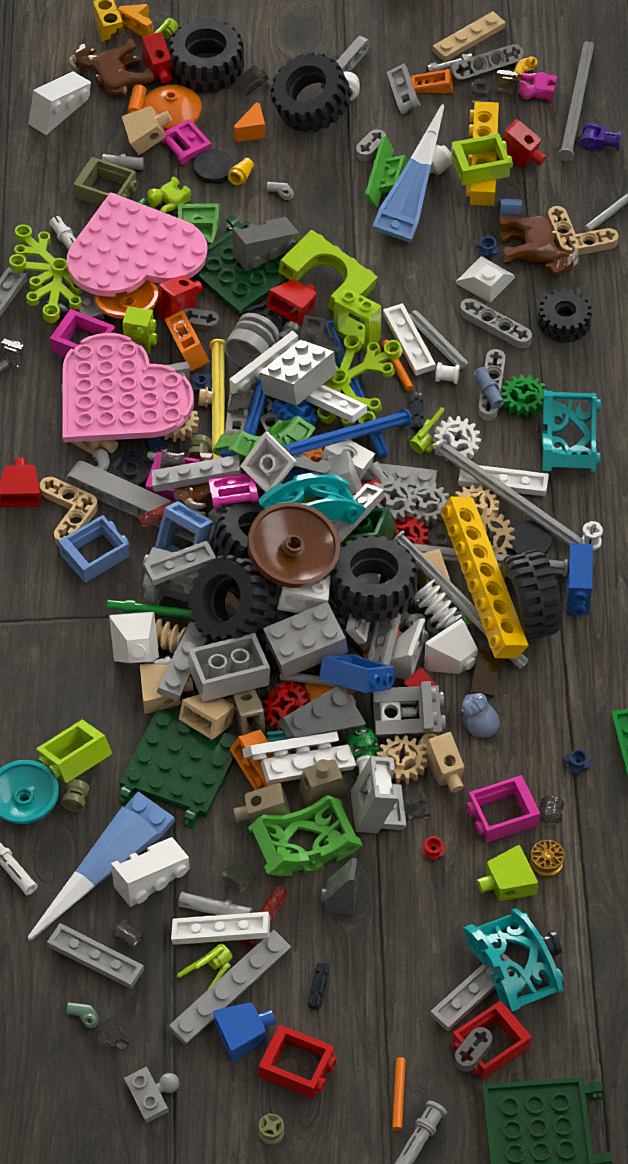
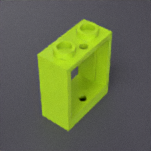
(481, 172)
(367, 310)
(92, 752)

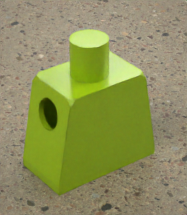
(509, 876)

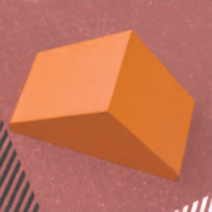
(251, 125)

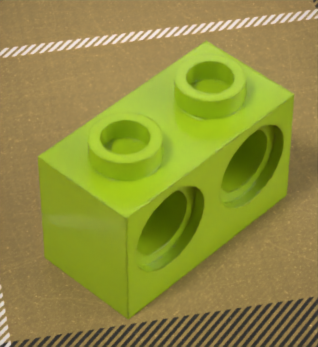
(140, 327)

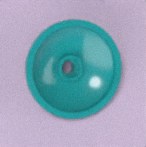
(30, 781)

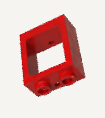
(509, 1024)
(291, 1081)

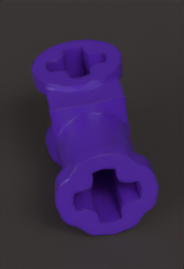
(599, 137)

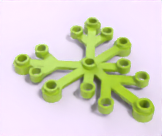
(53, 269)
(372, 362)

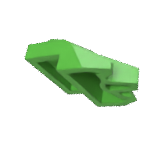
(203, 216)

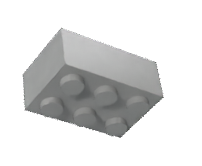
(298, 372)
(305, 639)
(228, 667)

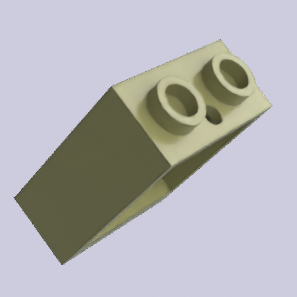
(106, 170)

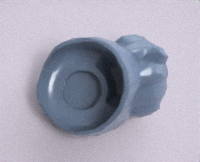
(479, 716)

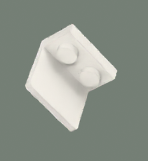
(303, 599)

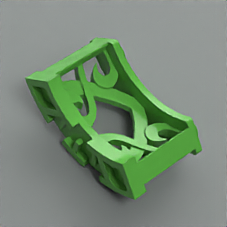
(282, 431)
(309, 819)

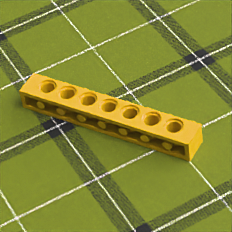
(484, 578)

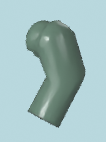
(85, 1012)

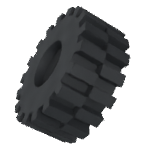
(560, 326)

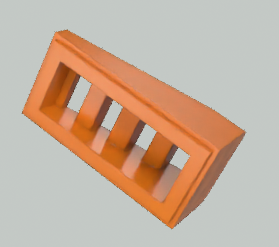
(439, 82)

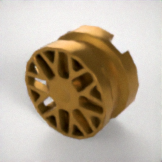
(552, 853)

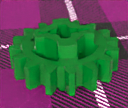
(523, 395)

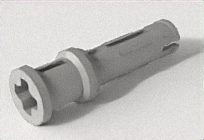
(424, 1127)

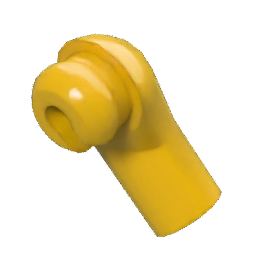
(525, 65)

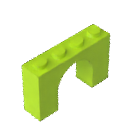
(316, 251)

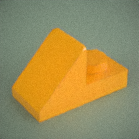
(137, 19)

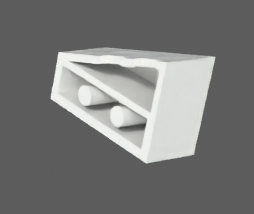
(149, 871)

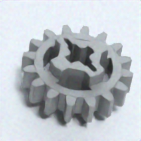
(397, 497)
(429, 503)

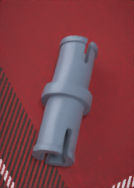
(488, 387)

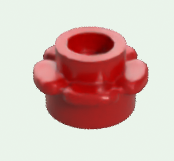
(433, 842)

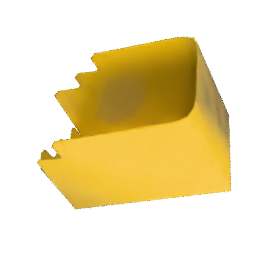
(104, 11)

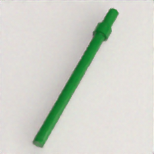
(131, 607)

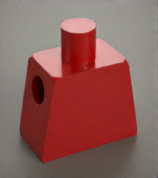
(158, 63)
(523, 145)
(177, 295)
(292, 300)
(19, 485)

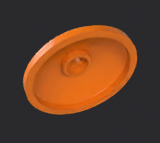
(177, 100)
(115, 306)

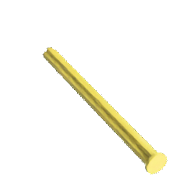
(218, 391)

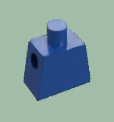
(242, 1028)

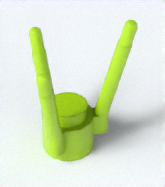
(168, 28)
(422, 440)
(215, 958)

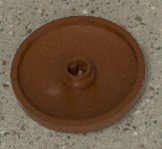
(293, 545)

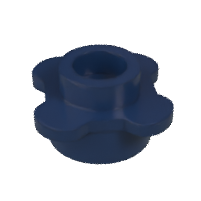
(487, 246)
(201, 381)
(578, 755)

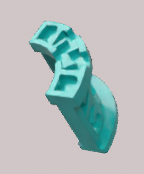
(554, 410)
(338, 500)
(481, 942)

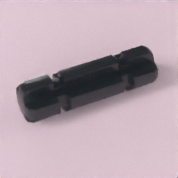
(417, 411)
(318, 986)

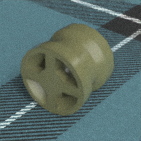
(272, 1123)

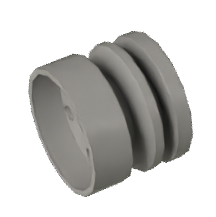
(250, 339)

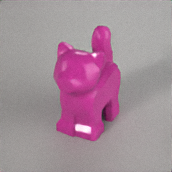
(542, 87)

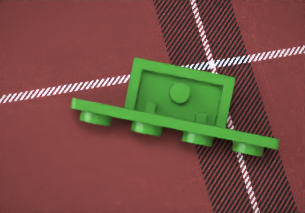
(384, 172)

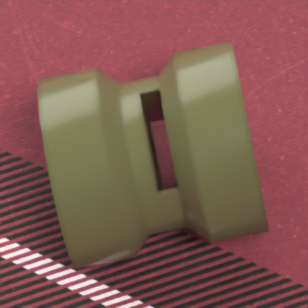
(199, 444)
(75, 793)

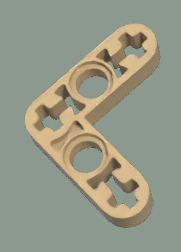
(578, 239)
(75, 505)

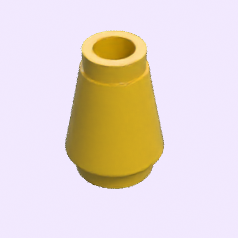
(240, 172)

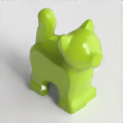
(170, 195)

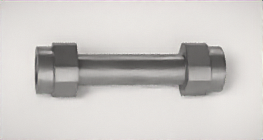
(432, 67)

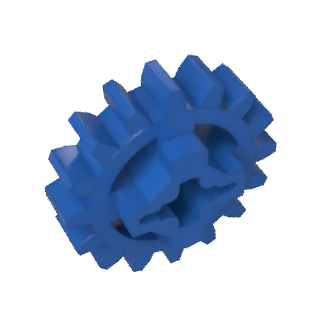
(287, 411)

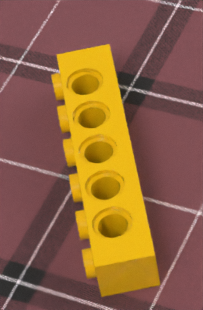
(485, 123)

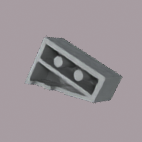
(263, 242)
(324, 714)

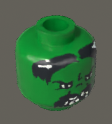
(363, 742)

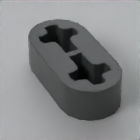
(201, 318)
(468, 1046)

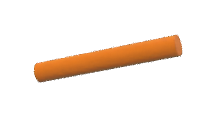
(400, 371)
(398, 1094)

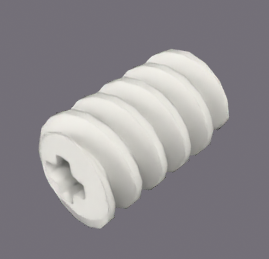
(436, 606)

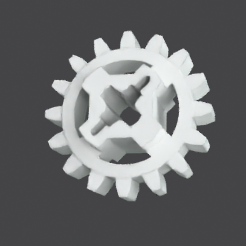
(466, 445)

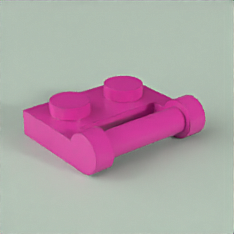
(190, 137)
(233, 490)

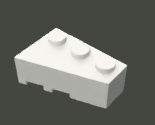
(57, 101)

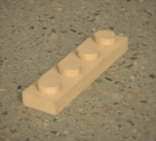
(468, 36)

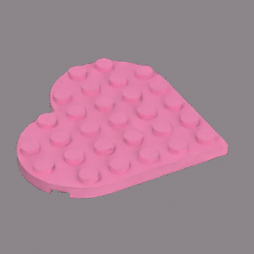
(131, 245)
(118, 394)

